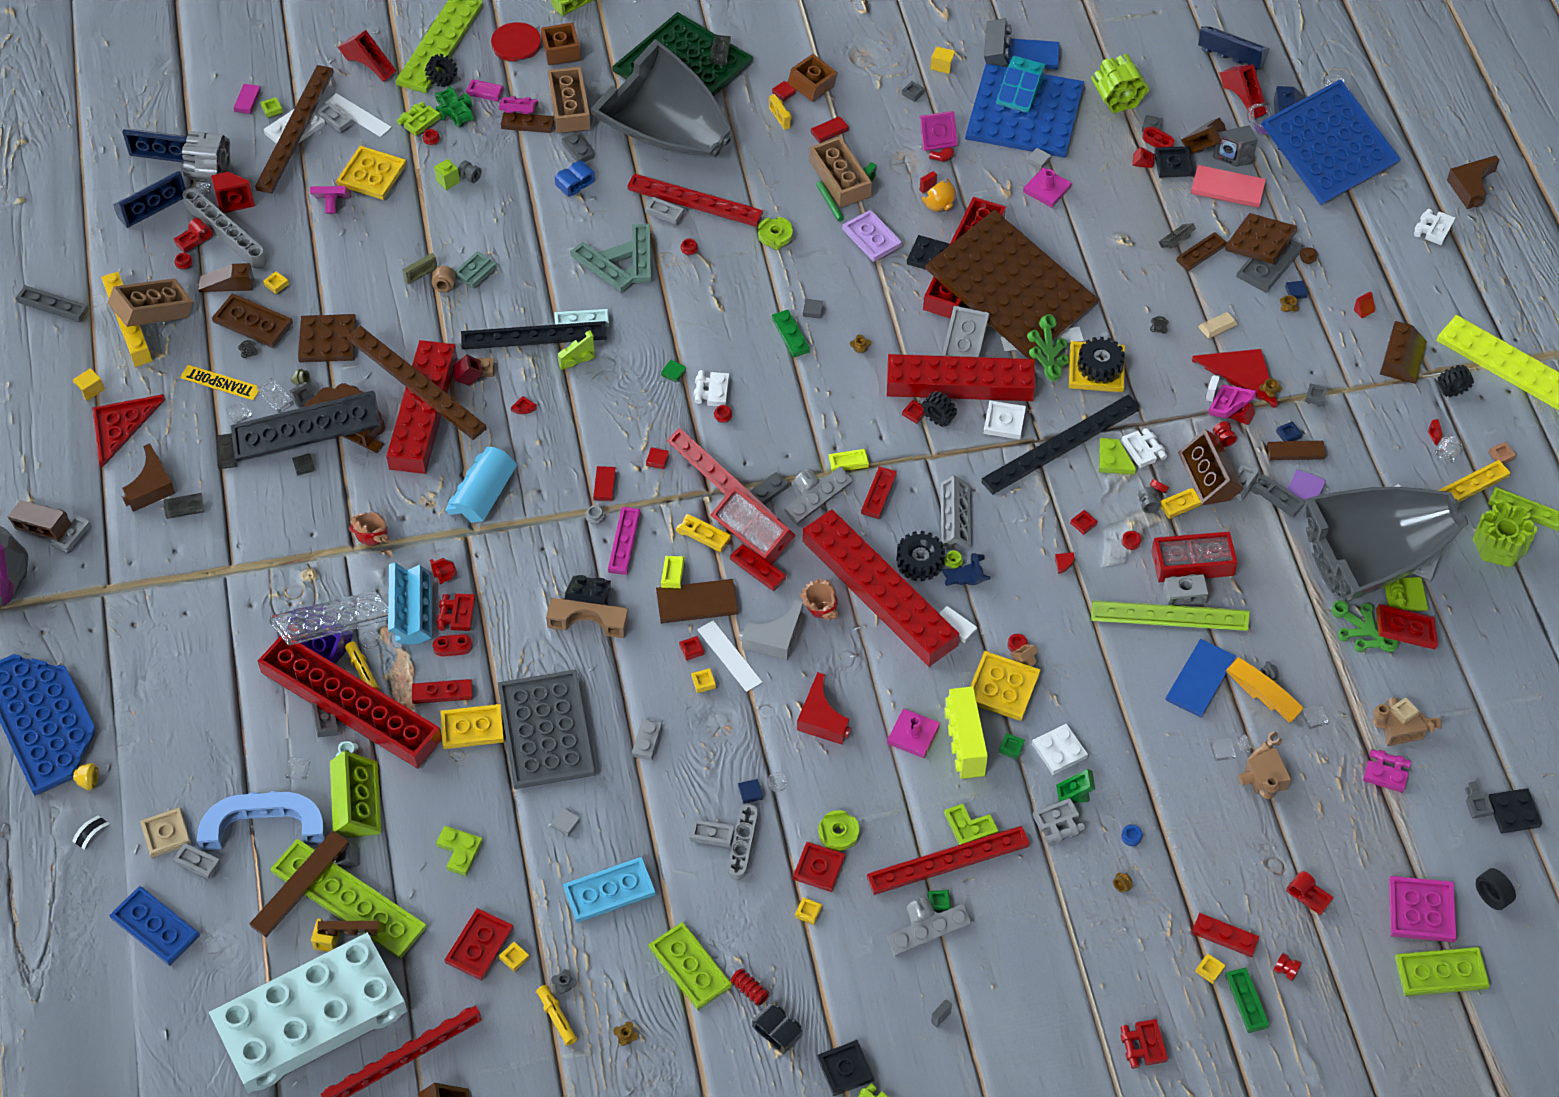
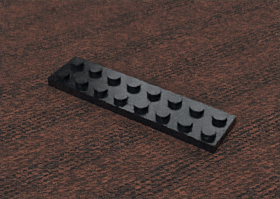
(305, 425)

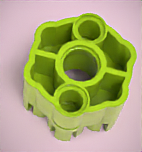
(1120, 84)
(1504, 535)

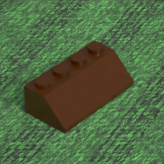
(1210, 469)

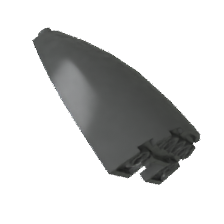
(665, 106)
(1378, 535)

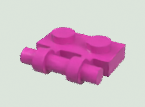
(512, 104)
(1384, 775)

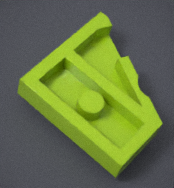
(577, 352)
(1114, 457)

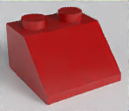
(232, 192)

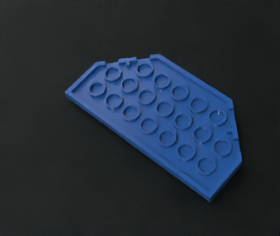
(43, 720)

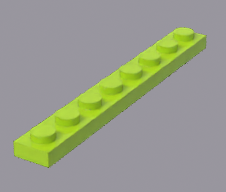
(1170, 615)

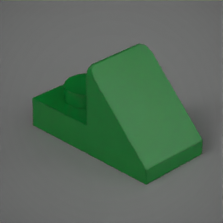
(1076, 787)

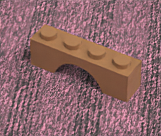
(564, 613)

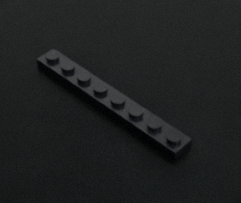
(532, 335)

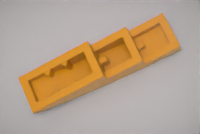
(1264, 688)

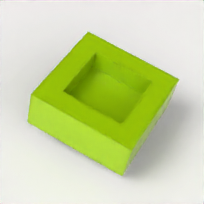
(271, 107)

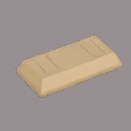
(1217, 325)

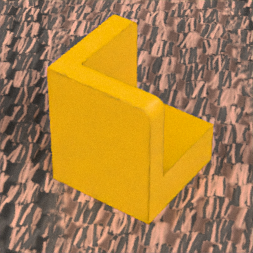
(942, 59)
(89, 384)
(323, 942)

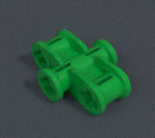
(453, 106)

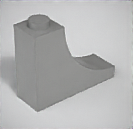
(773, 637)

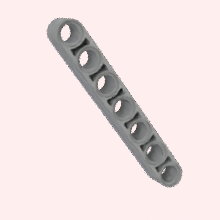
(224, 228)

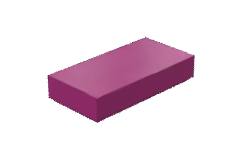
(485, 90)
(247, 98)

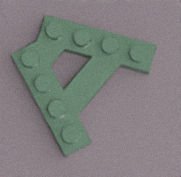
(602, 262)

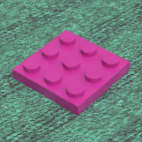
(1422, 909)

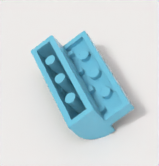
(482, 485)
(410, 604)

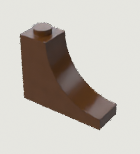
(1204, 136)
(1467, 180)
(150, 485)

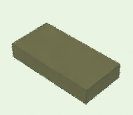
(420, 268)

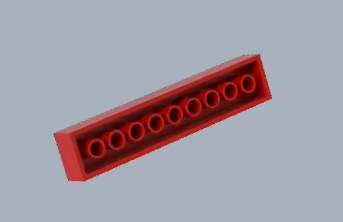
(880, 587)
(351, 701)

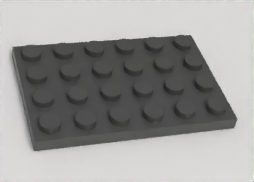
(545, 729)

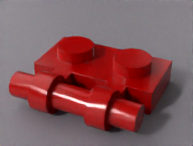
(461, 615)
(1150, 1042)

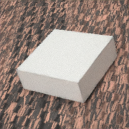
(1212, 388)

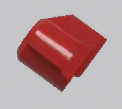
(443, 569)

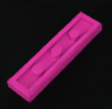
(624, 540)

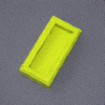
(849, 460)
(672, 572)

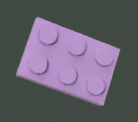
(872, 235)

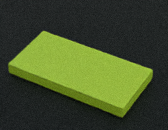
(690, 966)
(1442, 971)

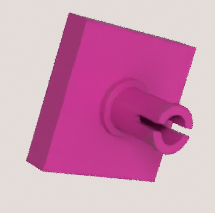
(938, 130)
(1047, 187)
(330, 194)
(913, 733)

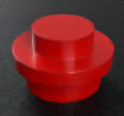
(431, 137)
(689, 246)
(183, 261)
(723, 413)

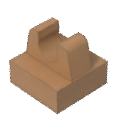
(1025, 654)

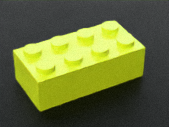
(966, 732)

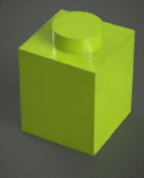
(446, 174)

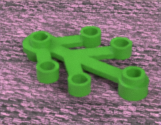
(1052, 369)
(1365, 628)

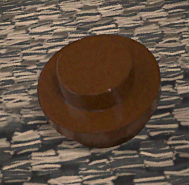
(1308, 255)

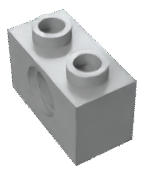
(1195, 593)

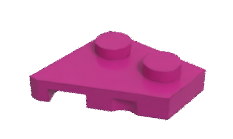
(1230, 400)

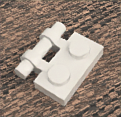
(1438, 230)
(717, 388)
(1139, 449)

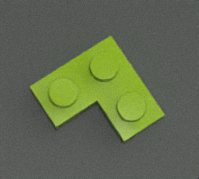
(968, 830)
(464, 849)

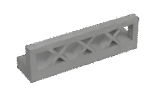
(952, 510)

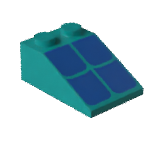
(1021, 84)

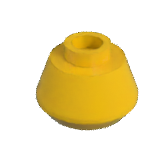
(87, 776)

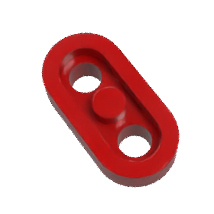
(1157, 137)
(452, 646)

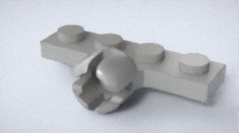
(815, 492)
(926, 925)

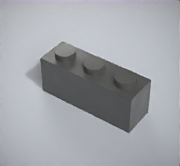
(997, 42)

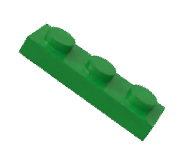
(790, 333)
(1247, 1000)

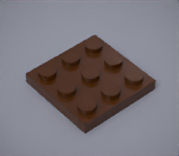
(1261, 238)
(325, 338)

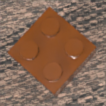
(560, 43)
(812, 77)

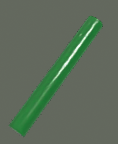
(829, 200)

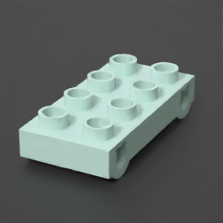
(308, 1012)

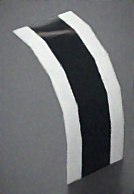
(87, 830)

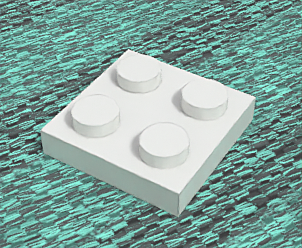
(1004, 419)
(1059, 749)

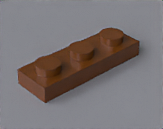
(527, 122)
(351, 928)

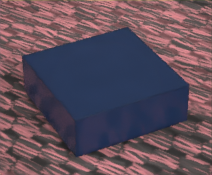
(1296, 289)
(1289, 432)
(750, 791)

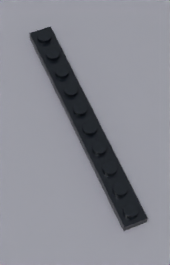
(1060, 444)

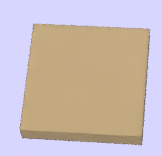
(165, 832)

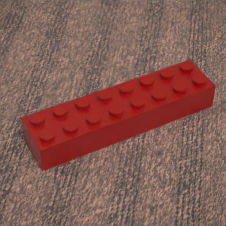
(939, 298)
(961, 377)
(416, 420)

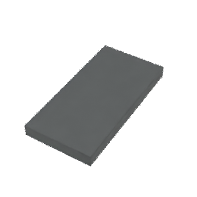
(1264, 274)

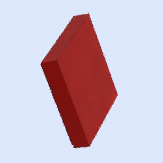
(819, 866)

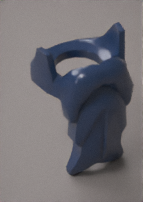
(969, 574)

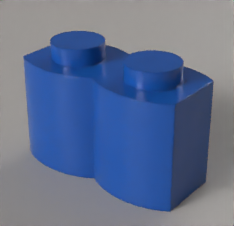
(574, 178)

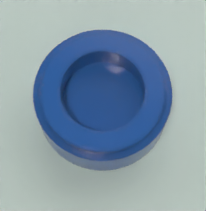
(1131, 835)

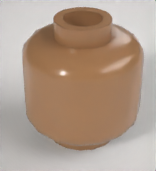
(443, 278)

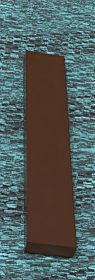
(299, 884)

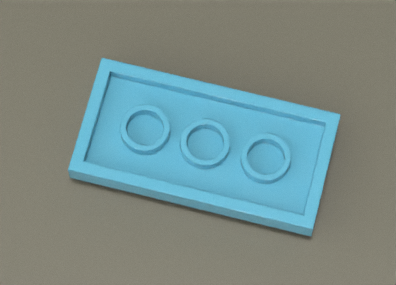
(609, 889)

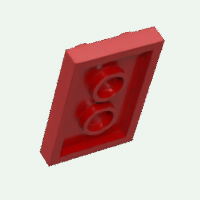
(1406, 626)
(479, 944)

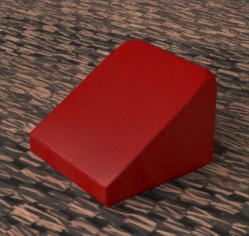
(1143, 158)
(1365, 305)
(1244, 414)

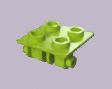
(1407, 594)

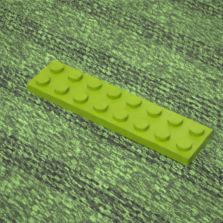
(440, 39)
(354, 901)

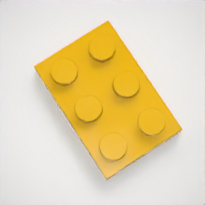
(472, 726)

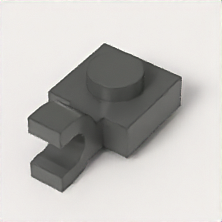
(1478, 804)

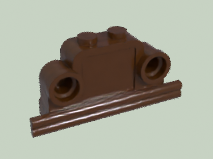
(363, 438)

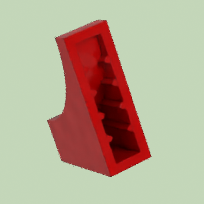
(366, 51)
(1245, 84)
(820, 718)

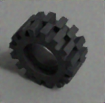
(446, 64)
(1455, 380)
(939, 408)

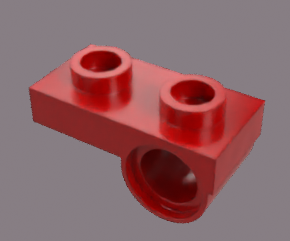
(197, 233)
(1308, 893)

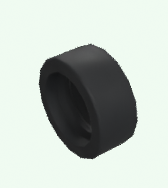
(1495, 889)

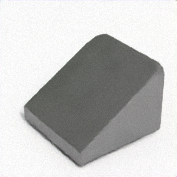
(349, 857)

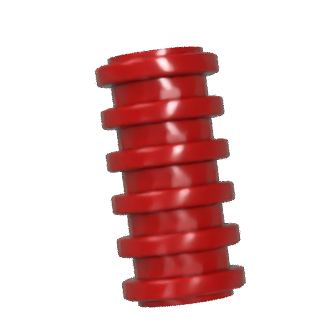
(749, 987)

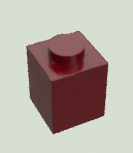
(467, 370)

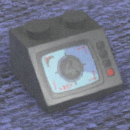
(1236, 147)

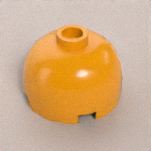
(940, 197)

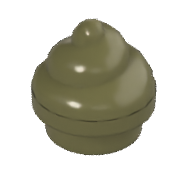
(300, 376)

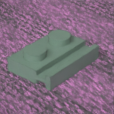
(475, 269)

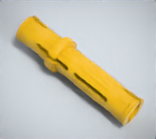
(354, 651)
(552, 1007)

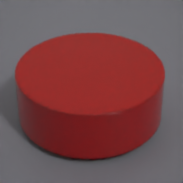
(1159, 486)
(1131, 540)
(1016, 641)

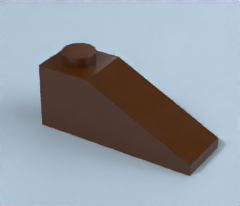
(228, 278)

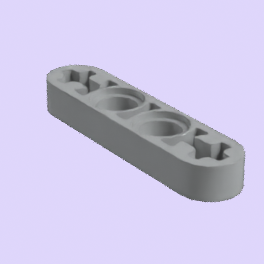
(740, 841)

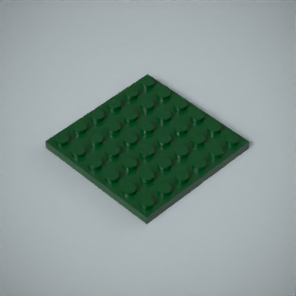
(693, 47)

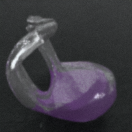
(1250, 115)

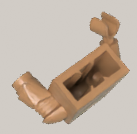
(1395, 731)
(1266, 770)

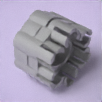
(210, 155)

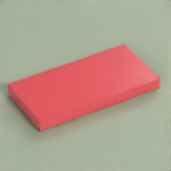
(1228, 186)

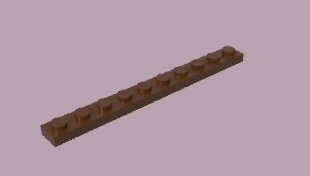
(294, 129)
(417, 382)

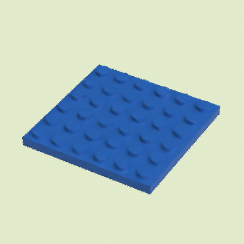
(1044, 127)
(1330, 141)

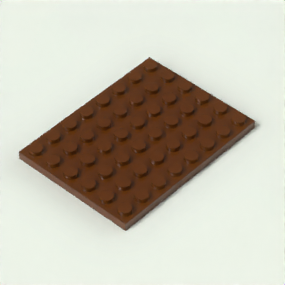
(1012, 280)

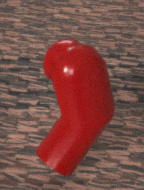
(943, 155)

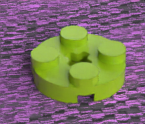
(774, 240)
(835, 841)

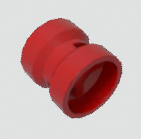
(1224, 432)
(1287, 966)

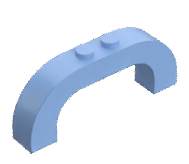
(260, 806)

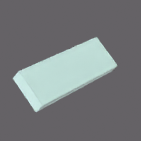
(582, 316)

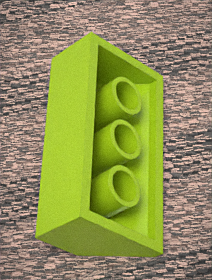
(355, 795)

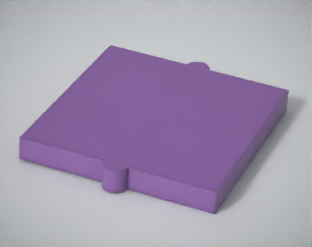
(1306, 485)

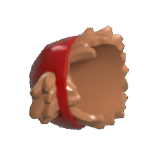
(369, 528)
(820, 599)

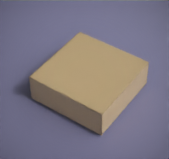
(1404, 711)

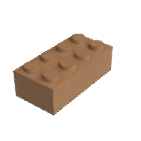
(568, 99)
(840, 171)
(150, 302)

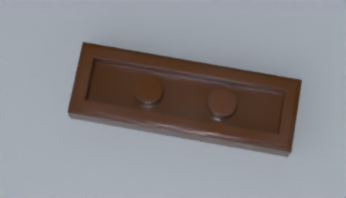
(1201, 251)
(1296, 450)

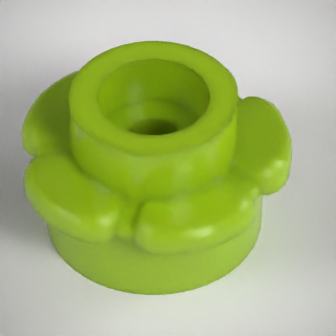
(953, 555)

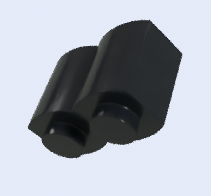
(777, 1028)

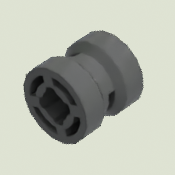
(468, 171)
(1149, 500)

